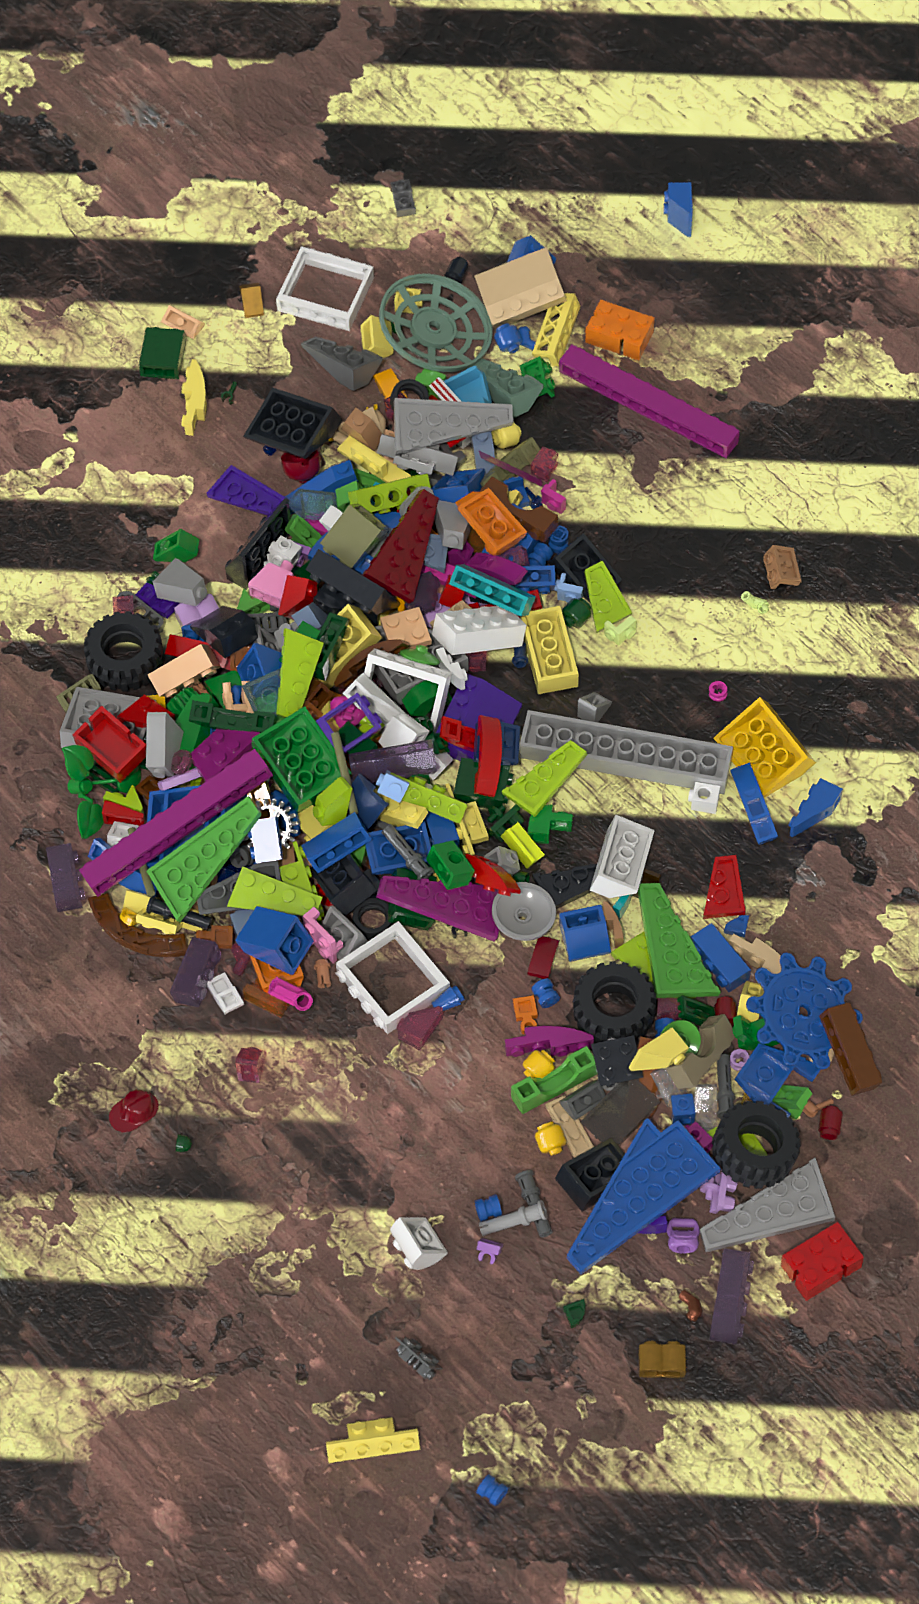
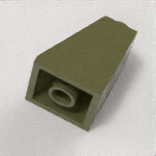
(353, 535)

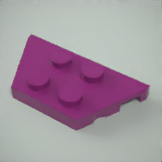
(220, 750)

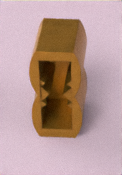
(662, 1360)

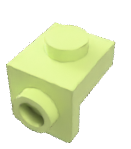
(622, 632)

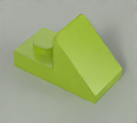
(130, 801)

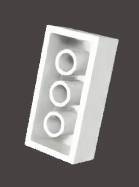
(478, 630)

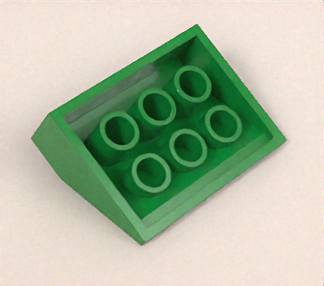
(298, 758)

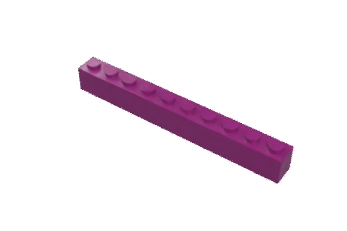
(649, 401)
(175, 822)

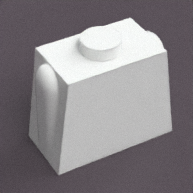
(402, 730)

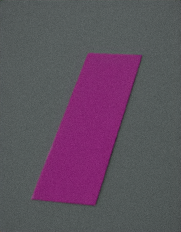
(510, 468)

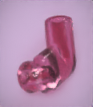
(241, 958)

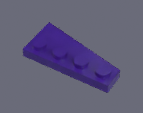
(244, 492)

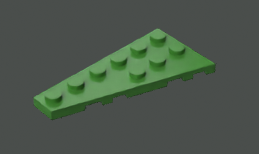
(194, 864)
(672, 955)

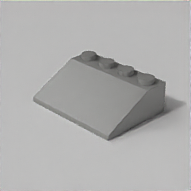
(86, 702)

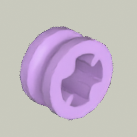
(737, 1054)

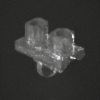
(665, 1086)

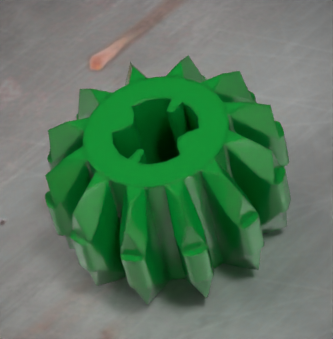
(179, 701)

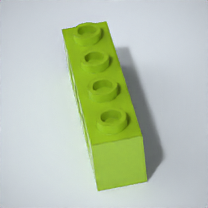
(381, 491)

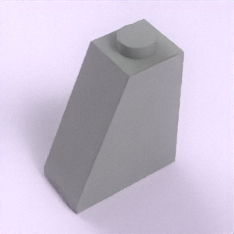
(451, 525)
(180, 584)
(162, 742)

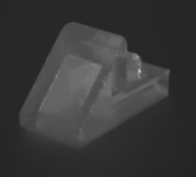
(706, 1105)

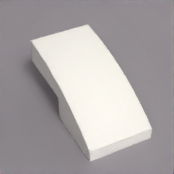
(225, 993)

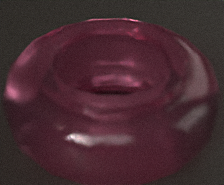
(186, 758)

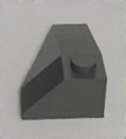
(346, 365)
(217, 896)

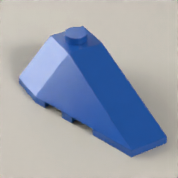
(329, 479)

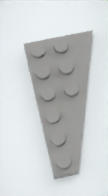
(432, 422)
(783, 1208)

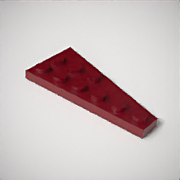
(403, 552)

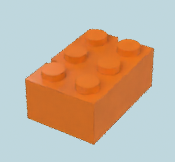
(616, 323)

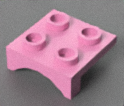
(322, 939)

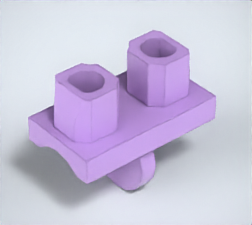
(716, 1192)

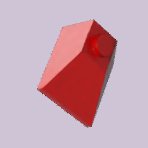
(296, 595)

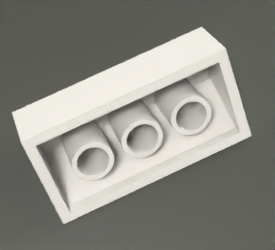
(622, 858)

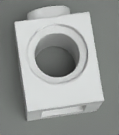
(706, 805)

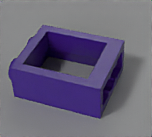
(363, 704)

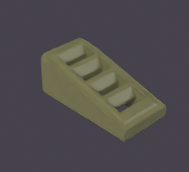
(86, 682)

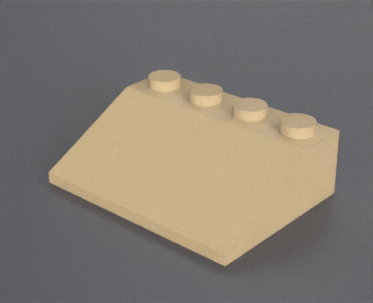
(520, 288)

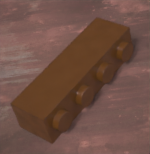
(850, 1048)

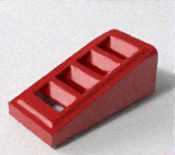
(115, 812)

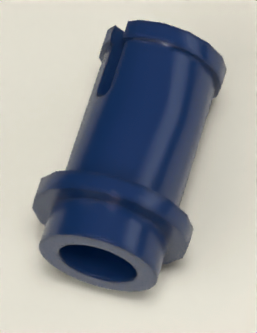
(520, 658)

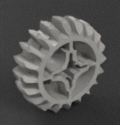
(278, 809)

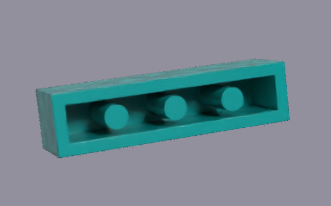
(492, 590)

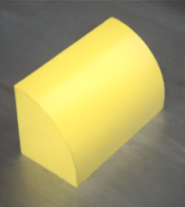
(373, 337)

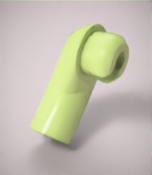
(755, 602)

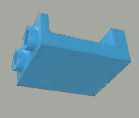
(470, 386)

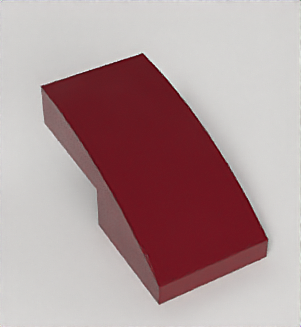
(543, 957)

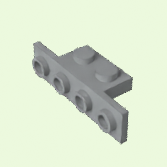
(422, 460)

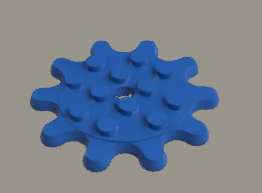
(781, 1003)

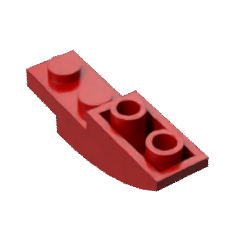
(179, 645)
(492, 875)

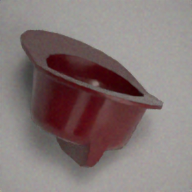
(133, 1111)

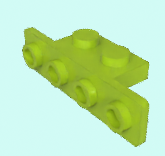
(433, 798)
(298, 875)

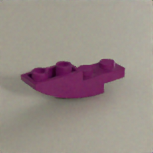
(498, 568)
(555, 1038)

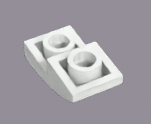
(458, 675)

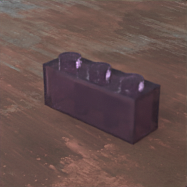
(65, 877)
(195, 972)

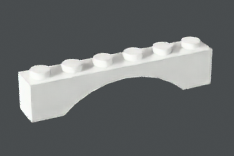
(385, 710)

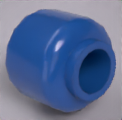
(508, 338)

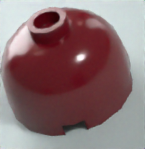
(299, 468)

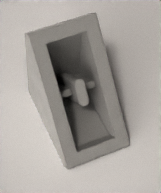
(592, 707)

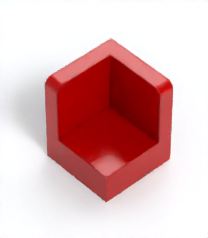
(450, 595)

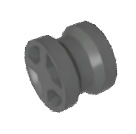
(243, 851)

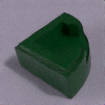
(575, 1312)

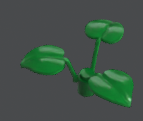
(78, 762)

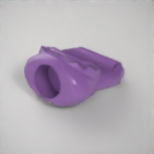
(683, 1240)

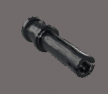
(192, 918)

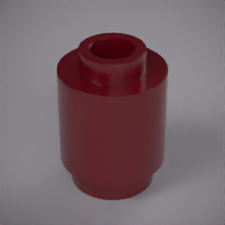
(726, 1006)
(830, 1122)

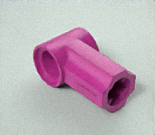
(289, 993)

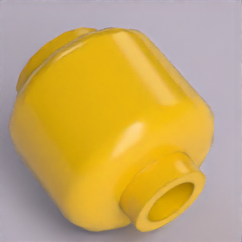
(538, 1064)
(550, 1138)

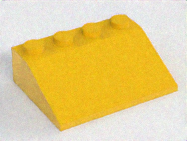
(768, 745)

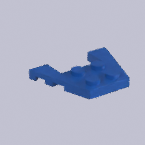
(766, 1073)

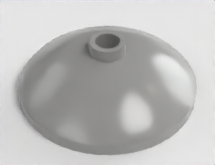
(532, 904)

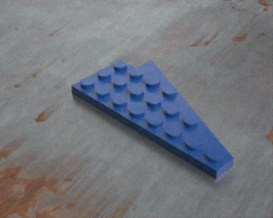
(647, 1183)

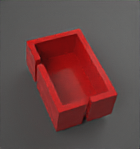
(111, 744)
(821, 1261)

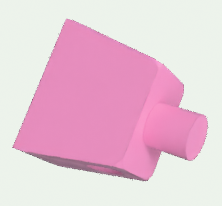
(270, 583)

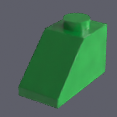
(176, 545)

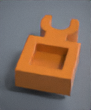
(525, 1011)

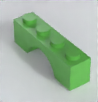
(536, 1091)

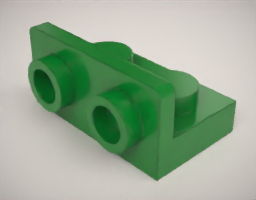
(541, 372)

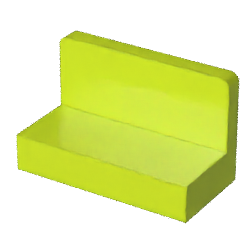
(521, 842)

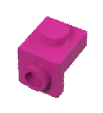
(552, 499)

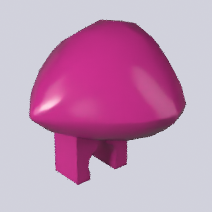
(351, 714)

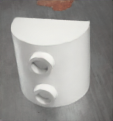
(417, 1242)

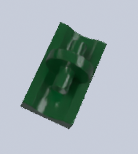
(511, 817)

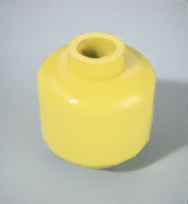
(506, 436)

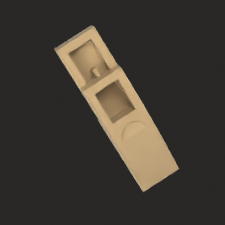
(757, 954)

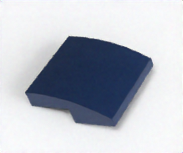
(510, 744)
(368, 802)

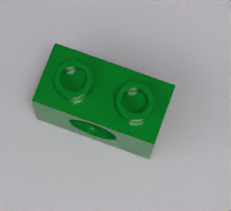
(450, 865)

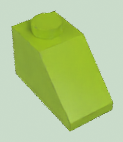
(333, 803)

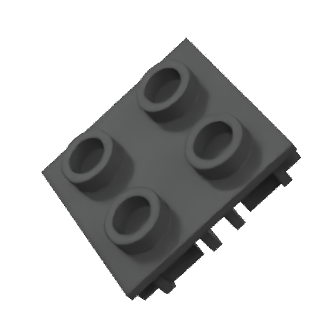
(411, 1351)

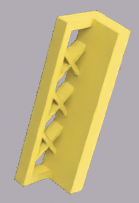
(562, 329)

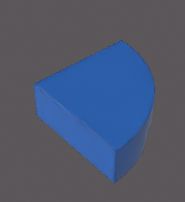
(737, 926)

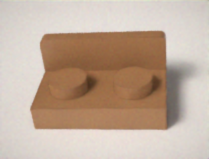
(781, 566)

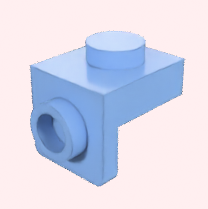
(567, 591)
(392, 786)

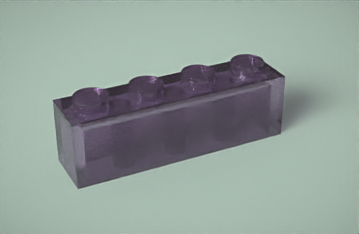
(400, 759)
(730, 1296)

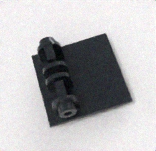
(613, 1060)

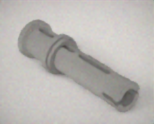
(522, 1216)

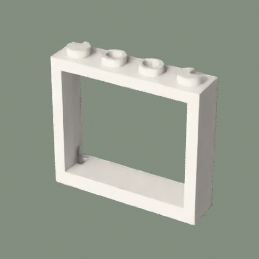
(318, 312)
(415, 669)
(368, 1004)

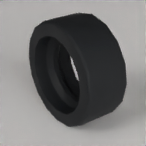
(411, 385)
(367, 905)

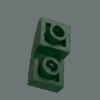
(439, 745)

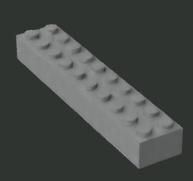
(628, 751)

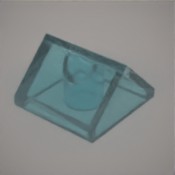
(312, 503)
(263, 692)

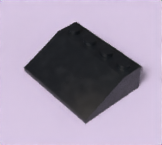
(293, 423)
(251, 556)
(350, 583)

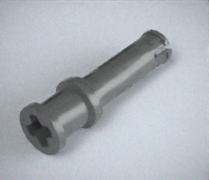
(413, 860)
(725, 1096)
(531, 1194)

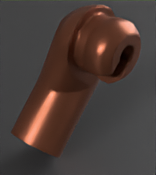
(693, 1303)

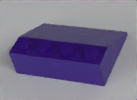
(475, 700)

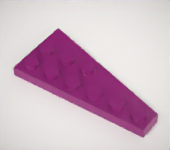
(460, 907)

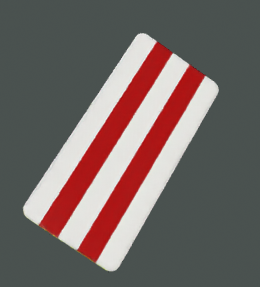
(443, 391)

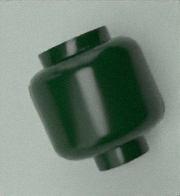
(576, 612)

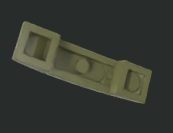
(518, 458)

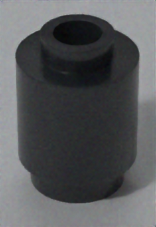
(457, 269)

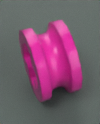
(720, 696)

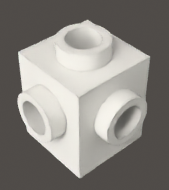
(283, 550)

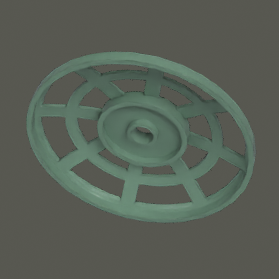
(435, 317)

